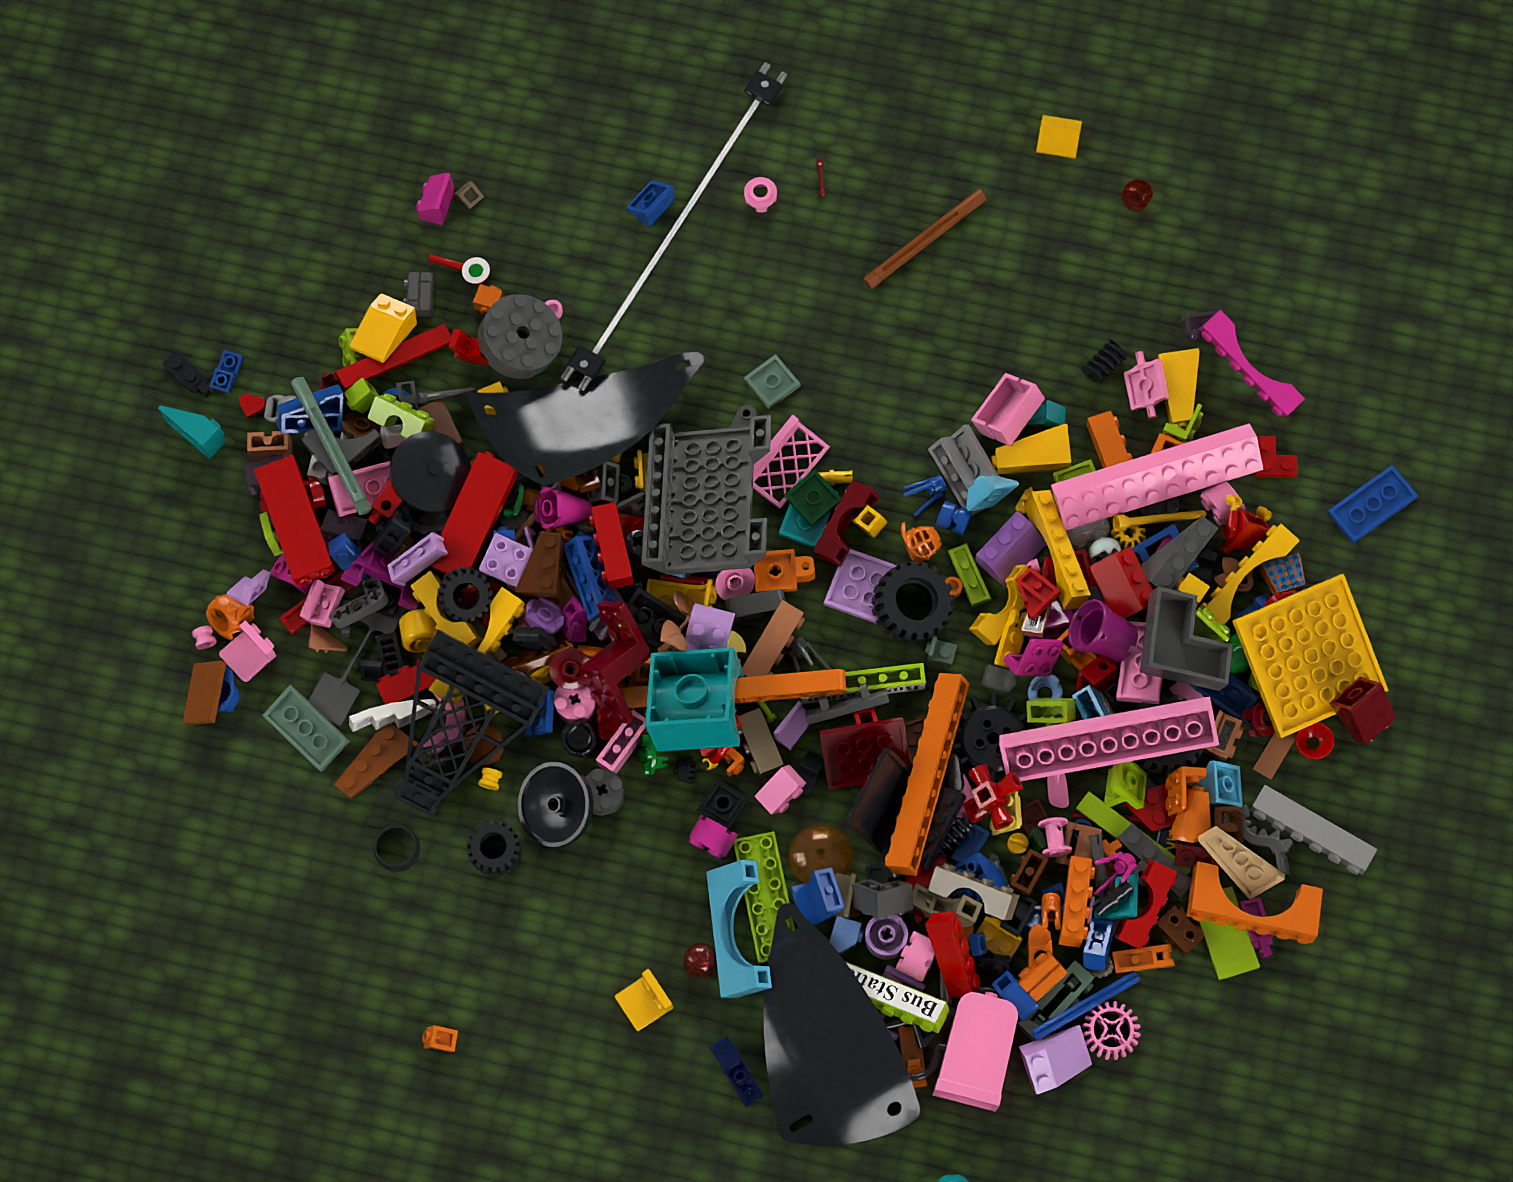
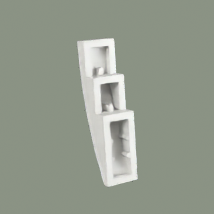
(386, 714)

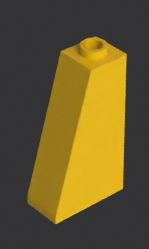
(1181, 378)
(1035, 453)

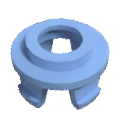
(1043, 681)

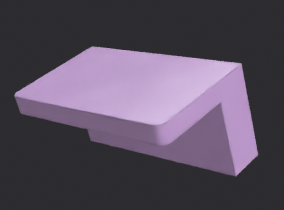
(249, 589)
(792, 727)

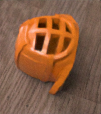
(920, 542)
(231, 615)

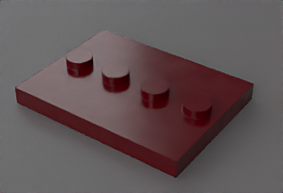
(854, 750)

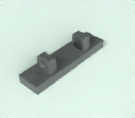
(851, 705)

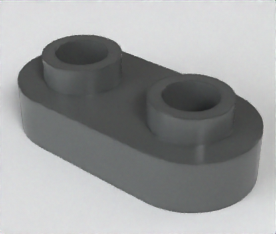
(740, 420)

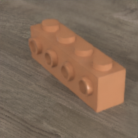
(772, 641)

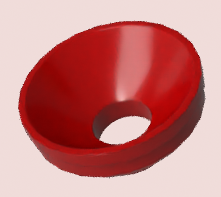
(1319, 732)

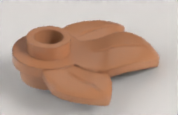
(1230, 564)

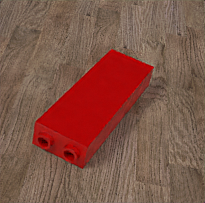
(475, 512)
(295, 520)

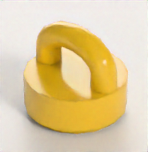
(1017, 843)

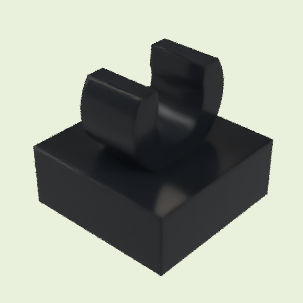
(371, 670)

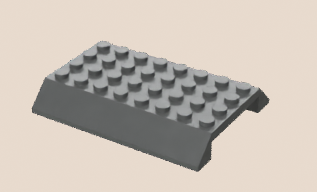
(703, 499)

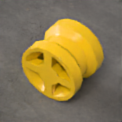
(490, 778)

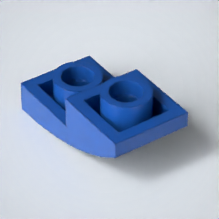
(227, 371)

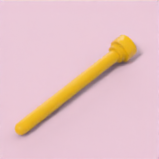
(1122, 522)

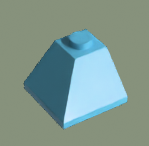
(988, 491)
(1223, 784)

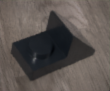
(810, 771)
(1021, 914)

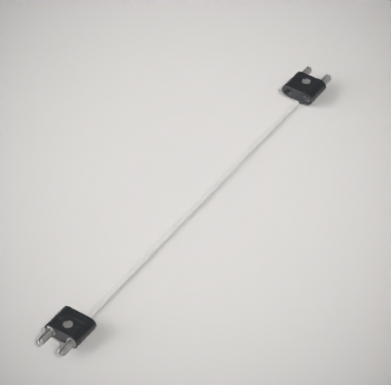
(587, 362)

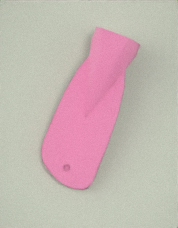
(1058, 790)

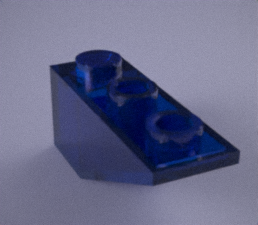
(736, 1071)

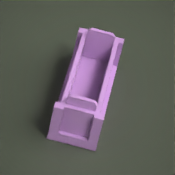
(416, 559)

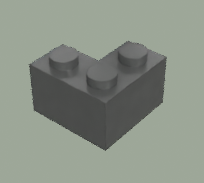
(882, 899)

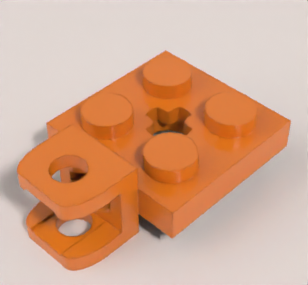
(791, 571)

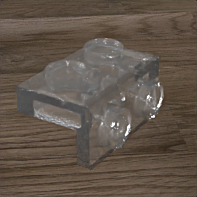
(1088, 533)

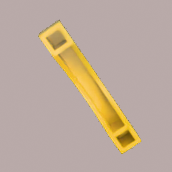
(1276, 545)
(1069, 577)
(503, 612)

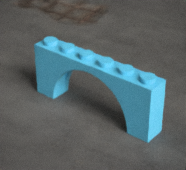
(725, 890)

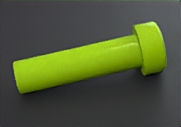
(770, 717)

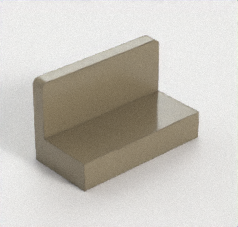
(845, 887)

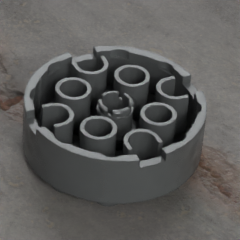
(535, 325)

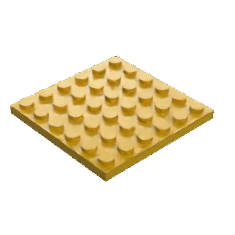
(1307, 653)

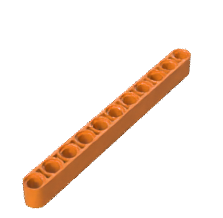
(765, 687)

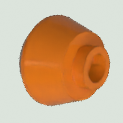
(529, 499)

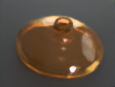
(808, 841)

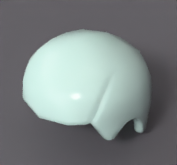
(1103, 548)

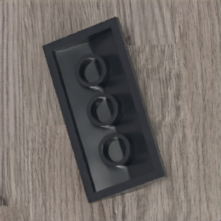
(651, 614)

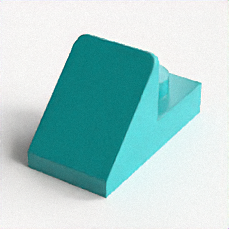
(1048, 415)

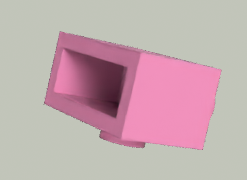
(780, 790)

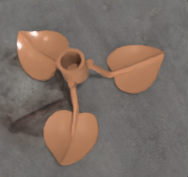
(670, 632)

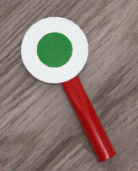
(473, 270)

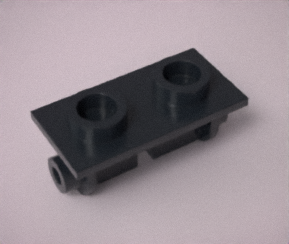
(993, 966)

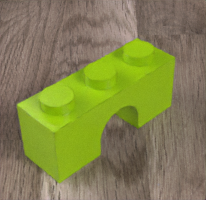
(386, 411)

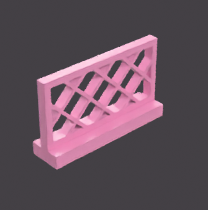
(776, 445)

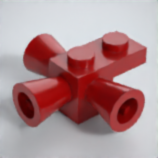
(991, 797)

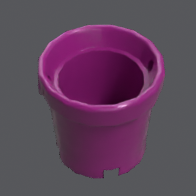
(1101, 631)

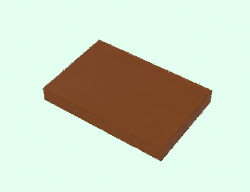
(204, 693)

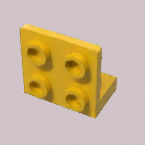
(644, 1001)

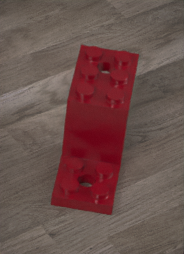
(615, 661)

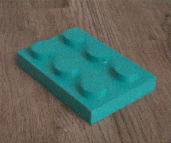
(798, 530)

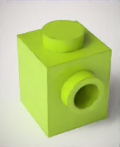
(360, 396)

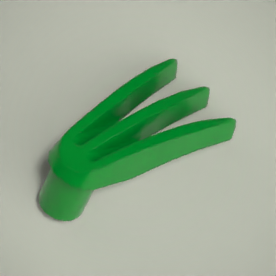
(514, 512)

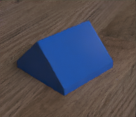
(651, 202)

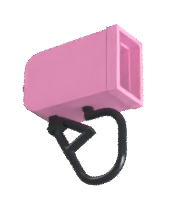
(974, 1052)

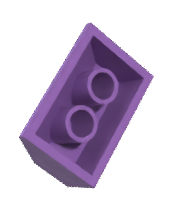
(1011, 546)

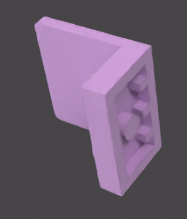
(505, 560)

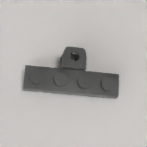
(1144, 850)

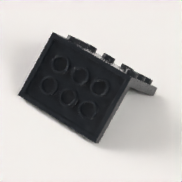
(881, 802)

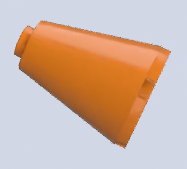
(1195, 818)

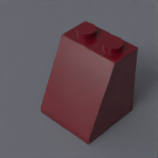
(1364, 709)

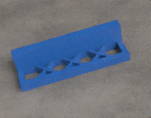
(586, 576)

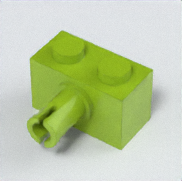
(1051, 710)

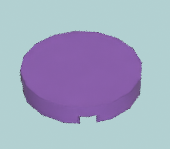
(543, 614)

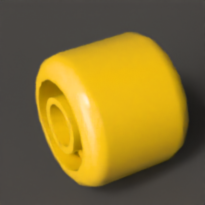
(416, 630)

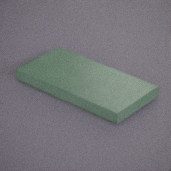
(306, 728)

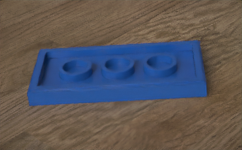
(1372, 504)

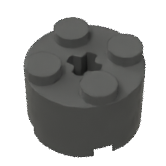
(606, 803)

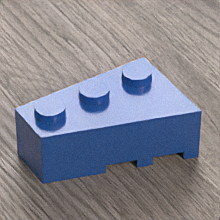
(294, 419)

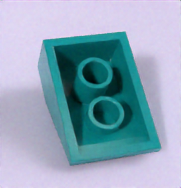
(196, 429)

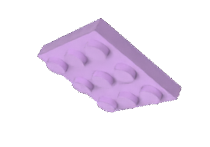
(854, 585)

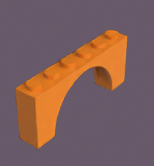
(1210, 903)

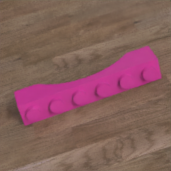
(1222, 334)

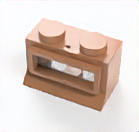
(1227, 730)

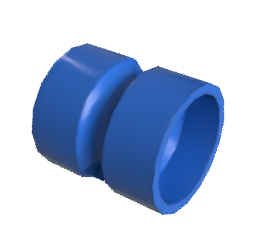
(954, 518)

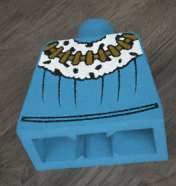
(1096, 707)

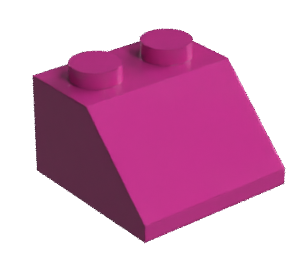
(436, 198)

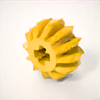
(1125, 541)

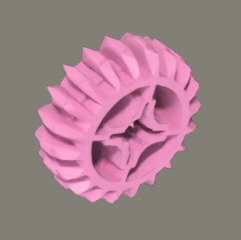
(1118, 1037)

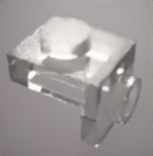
(998, 679)

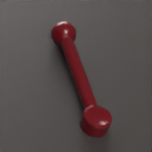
(819, 163)

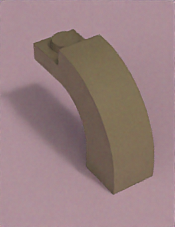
(929, 902)

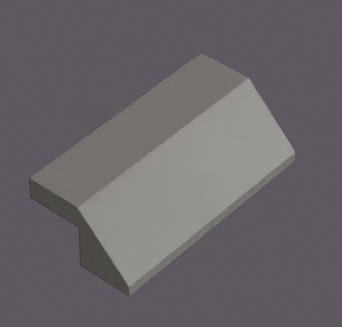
(961, 462)

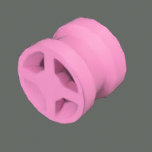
(204, 637)

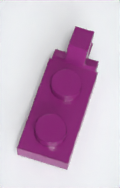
(1262, 942)

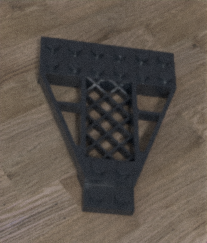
(480, 678)

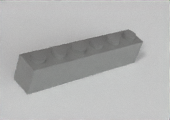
(1313, 830)

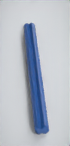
(1085, 1005)

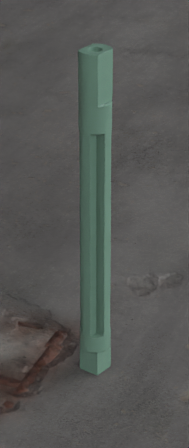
(330, 444)

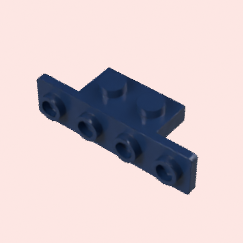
(1233, 697)

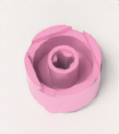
(1214, 499)
(570, 713)
(917, 957)

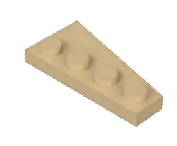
(1242, 865)

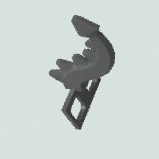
(423, 397)
(1263, 840)

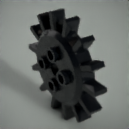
(974, 731)

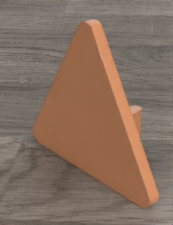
(324, 640)

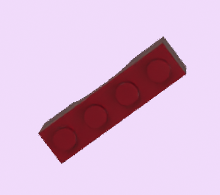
(832, 545)

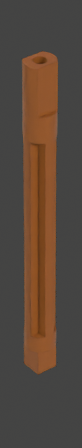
(924, 238)

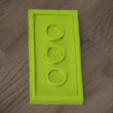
(1228, 946)

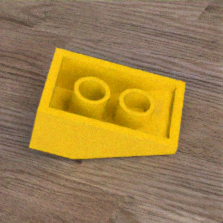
(383, 328)

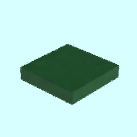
(812, 497)

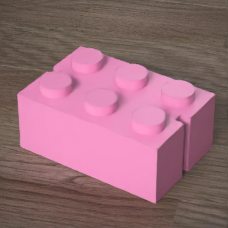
(1008, 409)

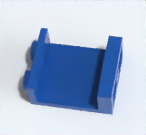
(819, 897)

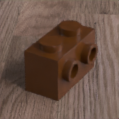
(1029, 873)
(1179, 930)

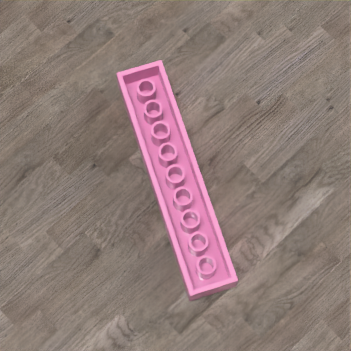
(1157, 476)
(1109, 739)

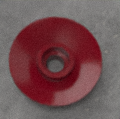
(561, 662)

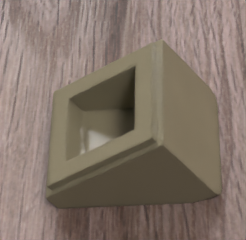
(469, 194)

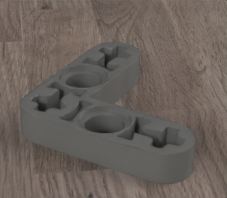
(341, 616)

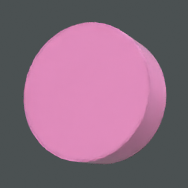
(556, 307)

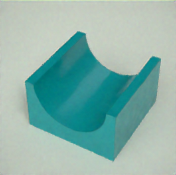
(693, 699)

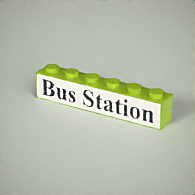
(893, 679)
(903, 1001)

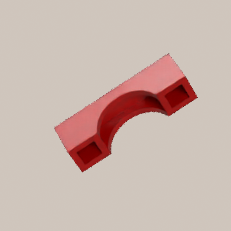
(1158, 882)

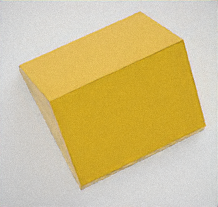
(1059, 136)

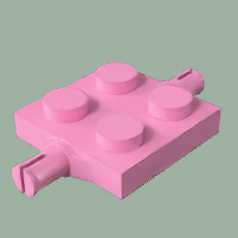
(1146, 385)

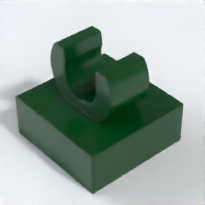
(1037, 840)

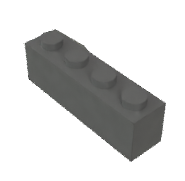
(1175, 557)

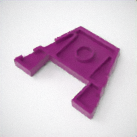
(375, 565)

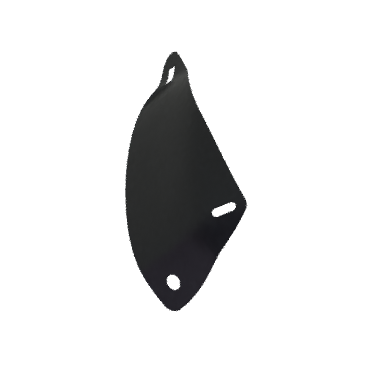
(569, 427)
(828, 1045)

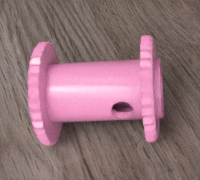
(1055, 837)

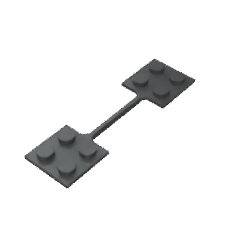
(334, 695)

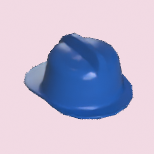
(229, 693)

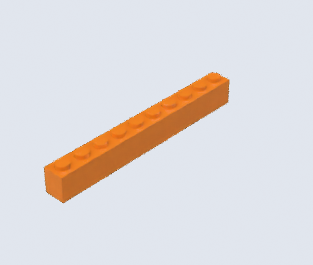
(927, 774)

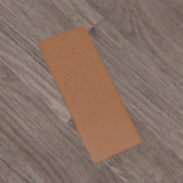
(1274, 755)

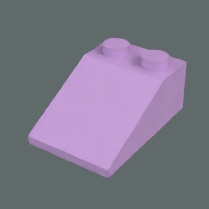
(1055, 1058)

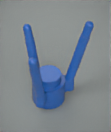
(933, 485)

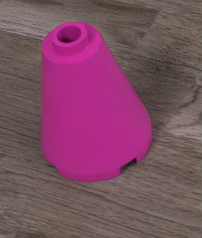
(560, 508)

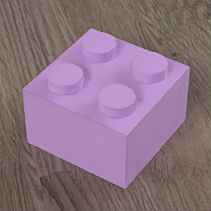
(708, 628)

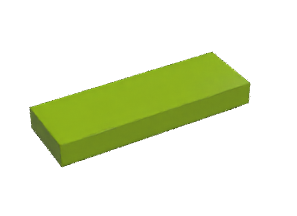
(969, 575)

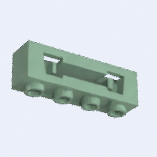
(1079, 976)

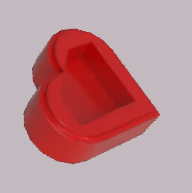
(252, 405)

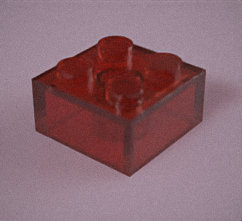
(1031, 815)

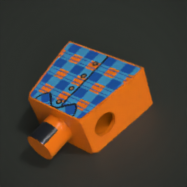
(1284, 574)

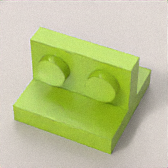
(1126, 783)

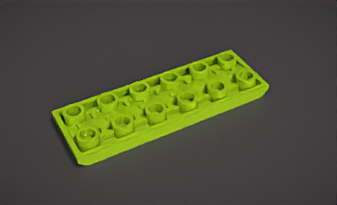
(768, 894)

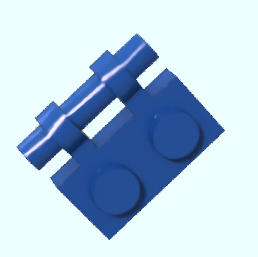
(543, 721)

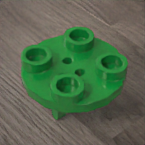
(650, 756)

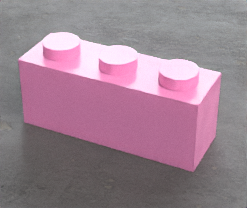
(622, 744)

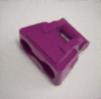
(574, 621)

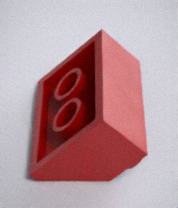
(1122, 583)

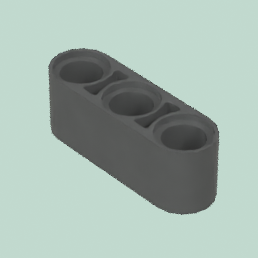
(755, 604)

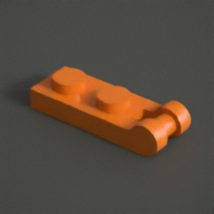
(1144, 959)

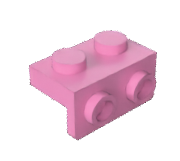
(321, 603)

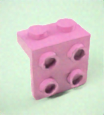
(248, 652)

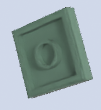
(772, 381)

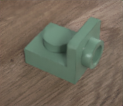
(940, 651)

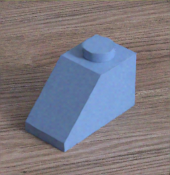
(846, 934)

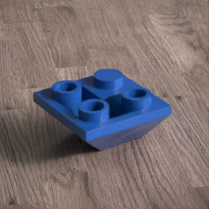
(981, 868)

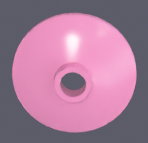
(742, 584)

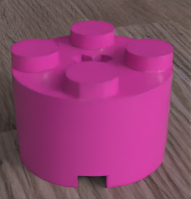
(712, 836)

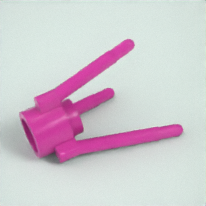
(1124, 864)

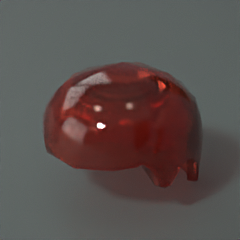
(1136, 195)
(699, 960)

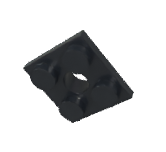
(533, 639)
(726, 816)

